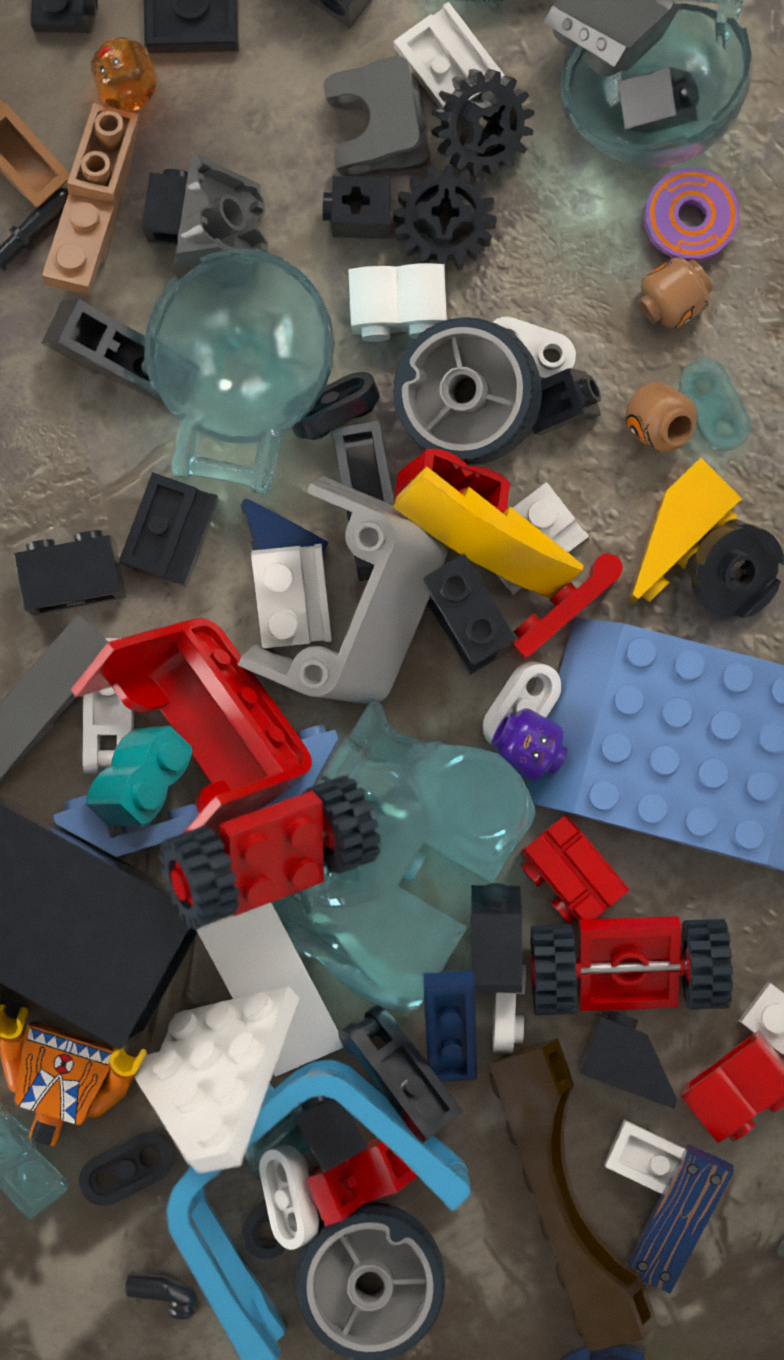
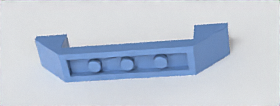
(86, 824)

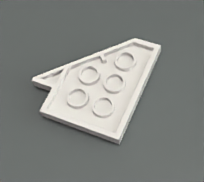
(216, 1074)

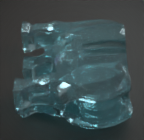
(429, 794)

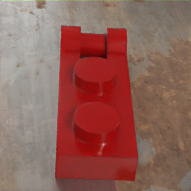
(567, 605)

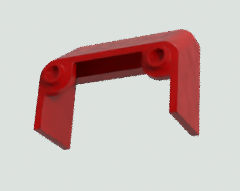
(214, 706)

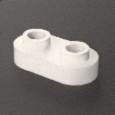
(537, 341)
(515, 695)
(507, 1026)
(288, 1197)

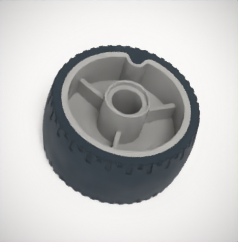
(504, 399)
(377, 1241)

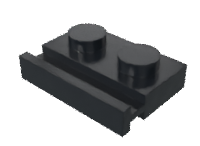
(169, 529)

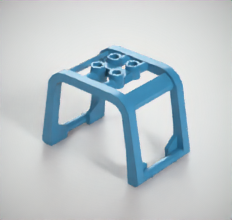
(248, 1312)

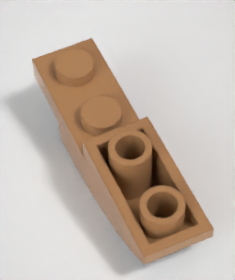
(93, 200)

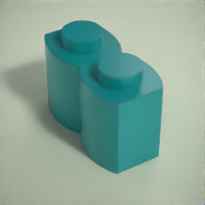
(139, 776)

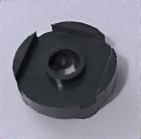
(718, 554)

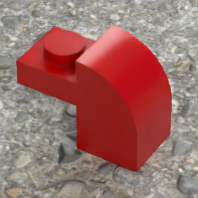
(358, 1180)

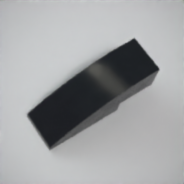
(363, 468)

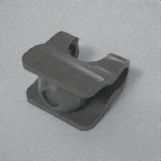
(397, 123)

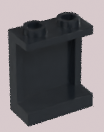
(467, 614)

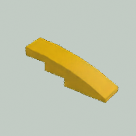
(487, 537)

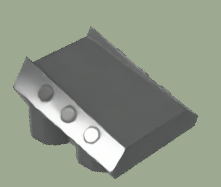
(611, 30)
(218, 213)

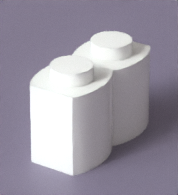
(396, 299)

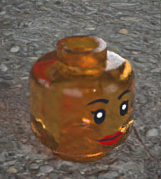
(124, 74)

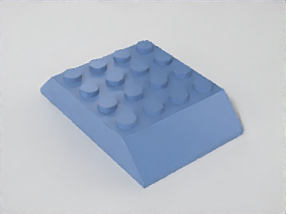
(670, 741)

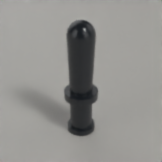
(32, 227)

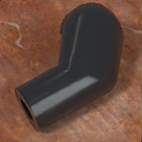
(163, 1288)

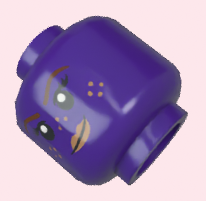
(530, 743)

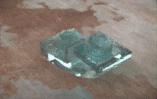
(24, 1172)

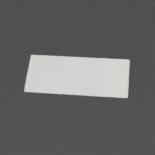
(259, 956)

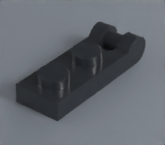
(401, 1073)

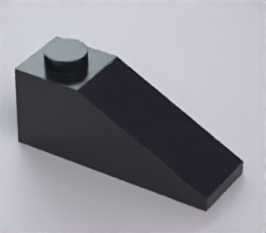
(100, 345)

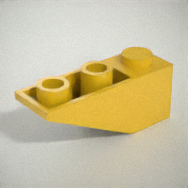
(684, 516)

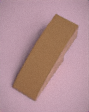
(27, 161)

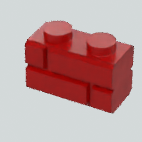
(573, 871)

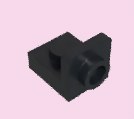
(63, 15)
(565, 399)

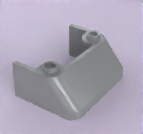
(385, 614)

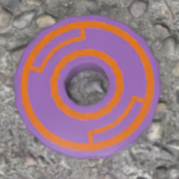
(694, 188)

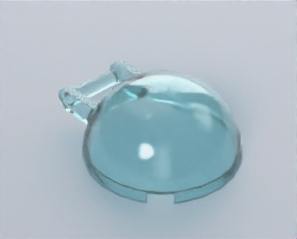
(696, 41)
(238, 358)

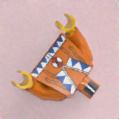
(61, 1074)

